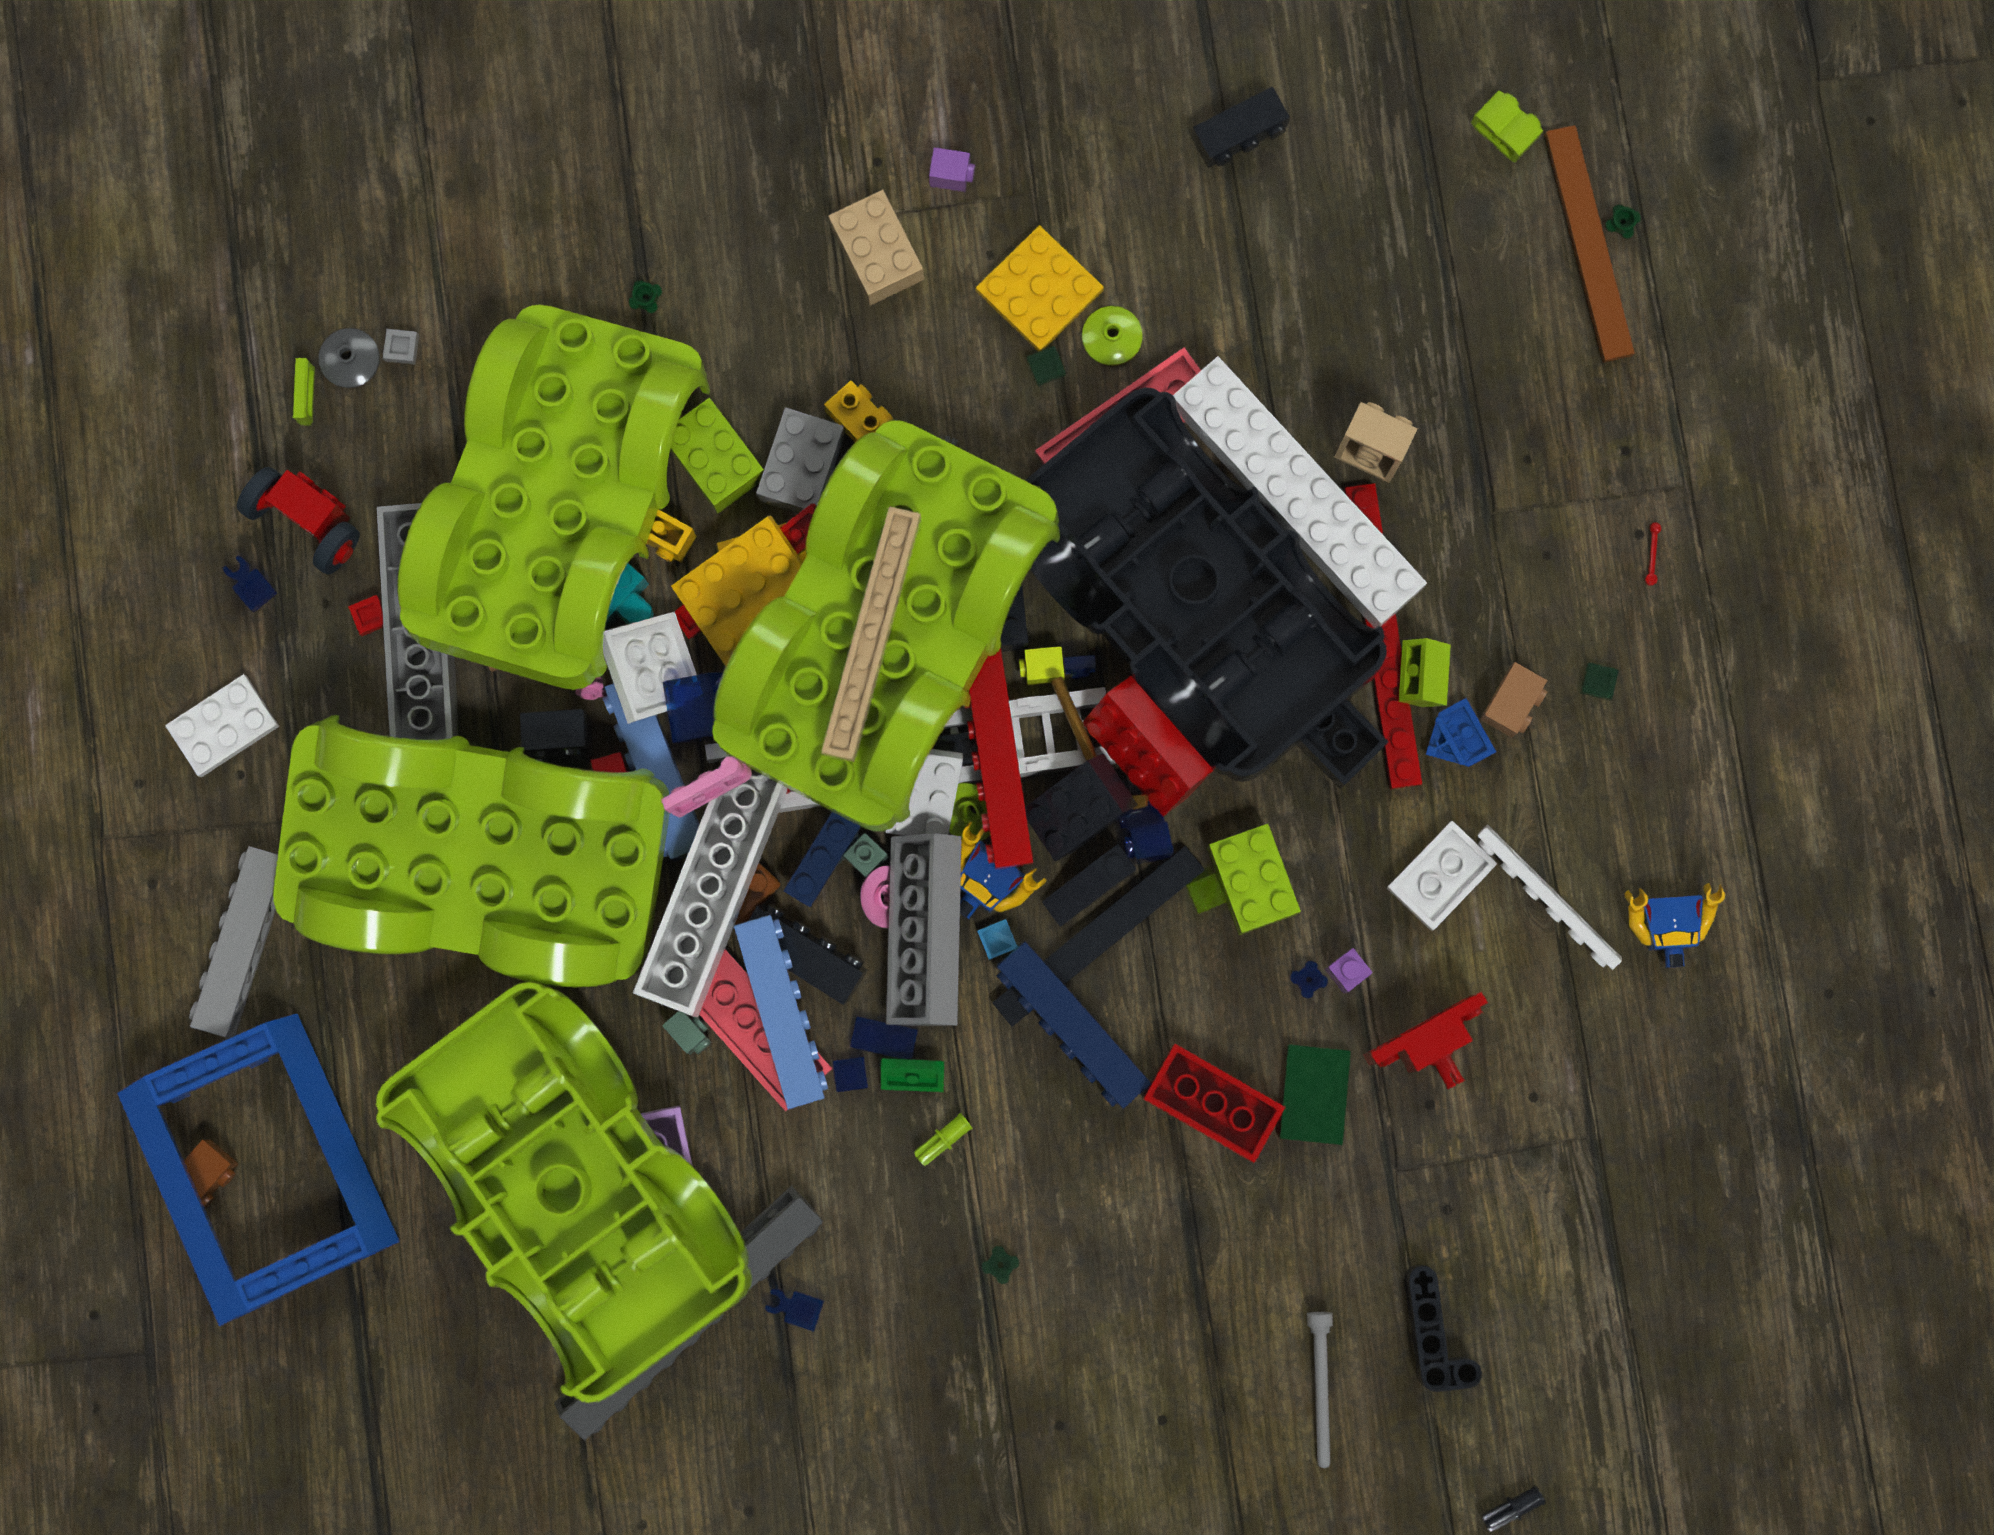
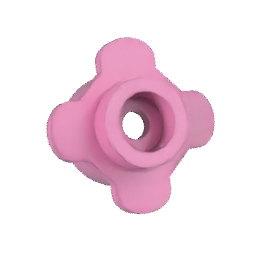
(593, 690)

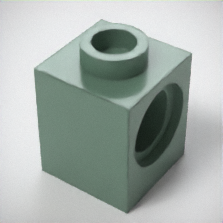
(865, 855)

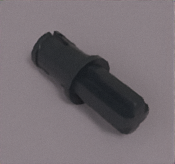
(1513, 1508)

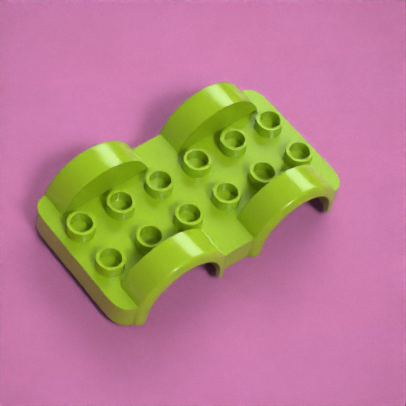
(549, 496)
(962, 576)
(470, 855)
(568, 1187)

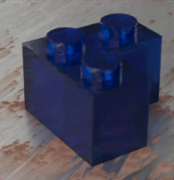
(1147, 835)

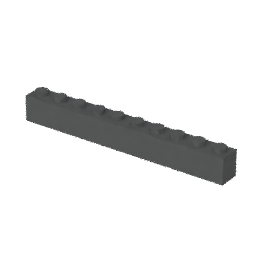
(768, 1241)

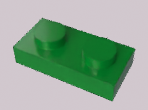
(912, 1075)

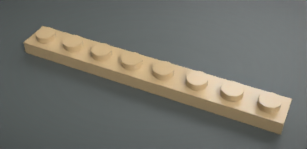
(871, 634)

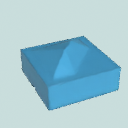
(997, 939)

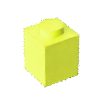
(1042, 665)

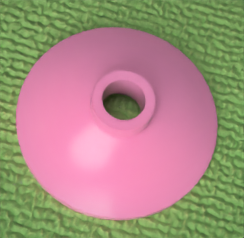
(874, 884)

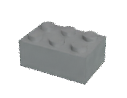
(800, 461)

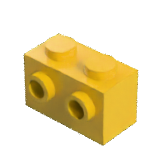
(855, 411)
(670, 537)

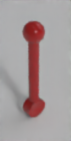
(1651, 579)

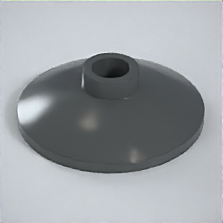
(356, 369)

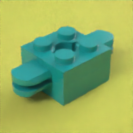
(627, 600)

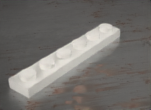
(1557, 906)

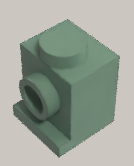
(688, 1032)

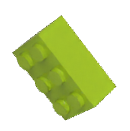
(715, 456)
(1253, 879)

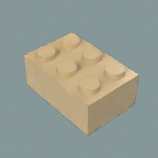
(876, 247)
(1376, 441)

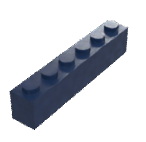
(1073, 1025)

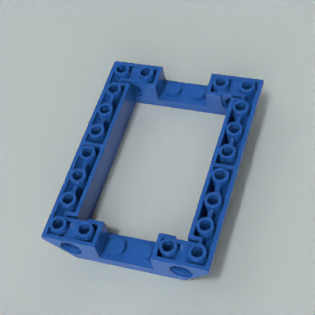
(175, 1082)

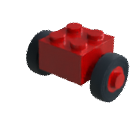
(303, 504)

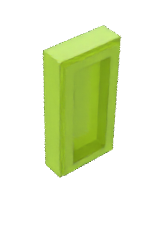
(303, 391)

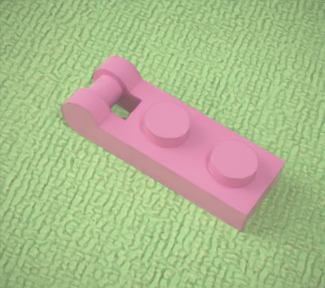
(707, 787)

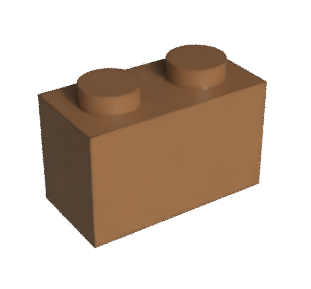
(1514, 700)

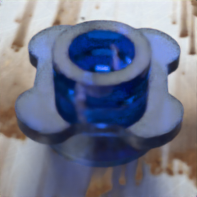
(1309, 970)

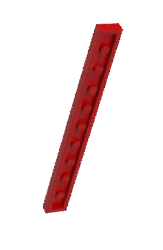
(1394, 716)

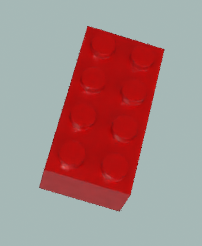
(1147, 746)
(1213, 1103)

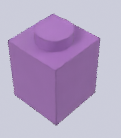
(951, 169)
(1348, 971)

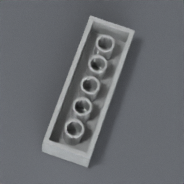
(924, 930)

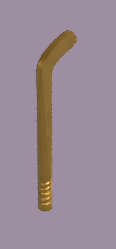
(1080, 731)

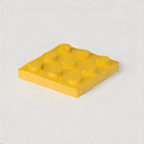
(1039, 289)

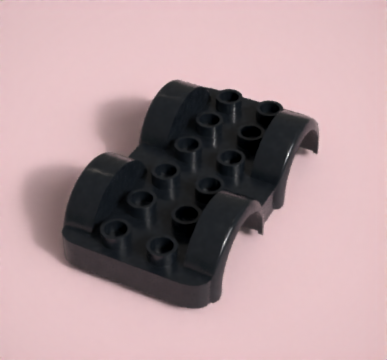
(1198, 589)

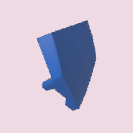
(1459, 736)

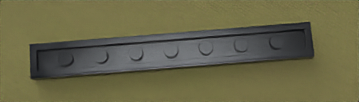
(1111, 926)

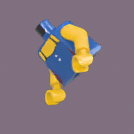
(986, 886)
(1673, 921)

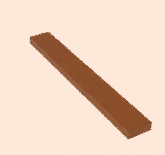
(1589, 244)

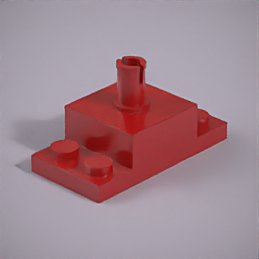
(1432, 1041)

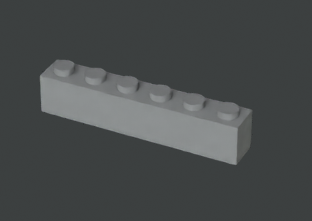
(238, 947)

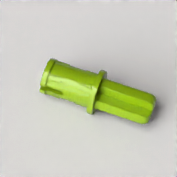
(942, 1140)

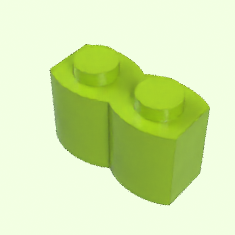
(1507, 125)

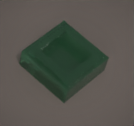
(1046, 366)
(1599, 681)

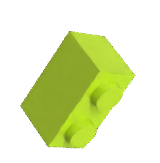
(1424, 672)

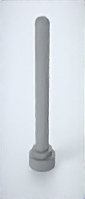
(1320, 1325)

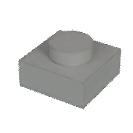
(400, 346)

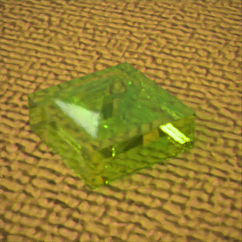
(1206, 893)

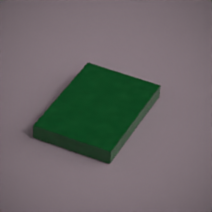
(1315, 1094)

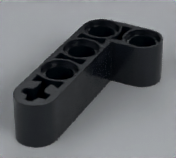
(1434, 1326)

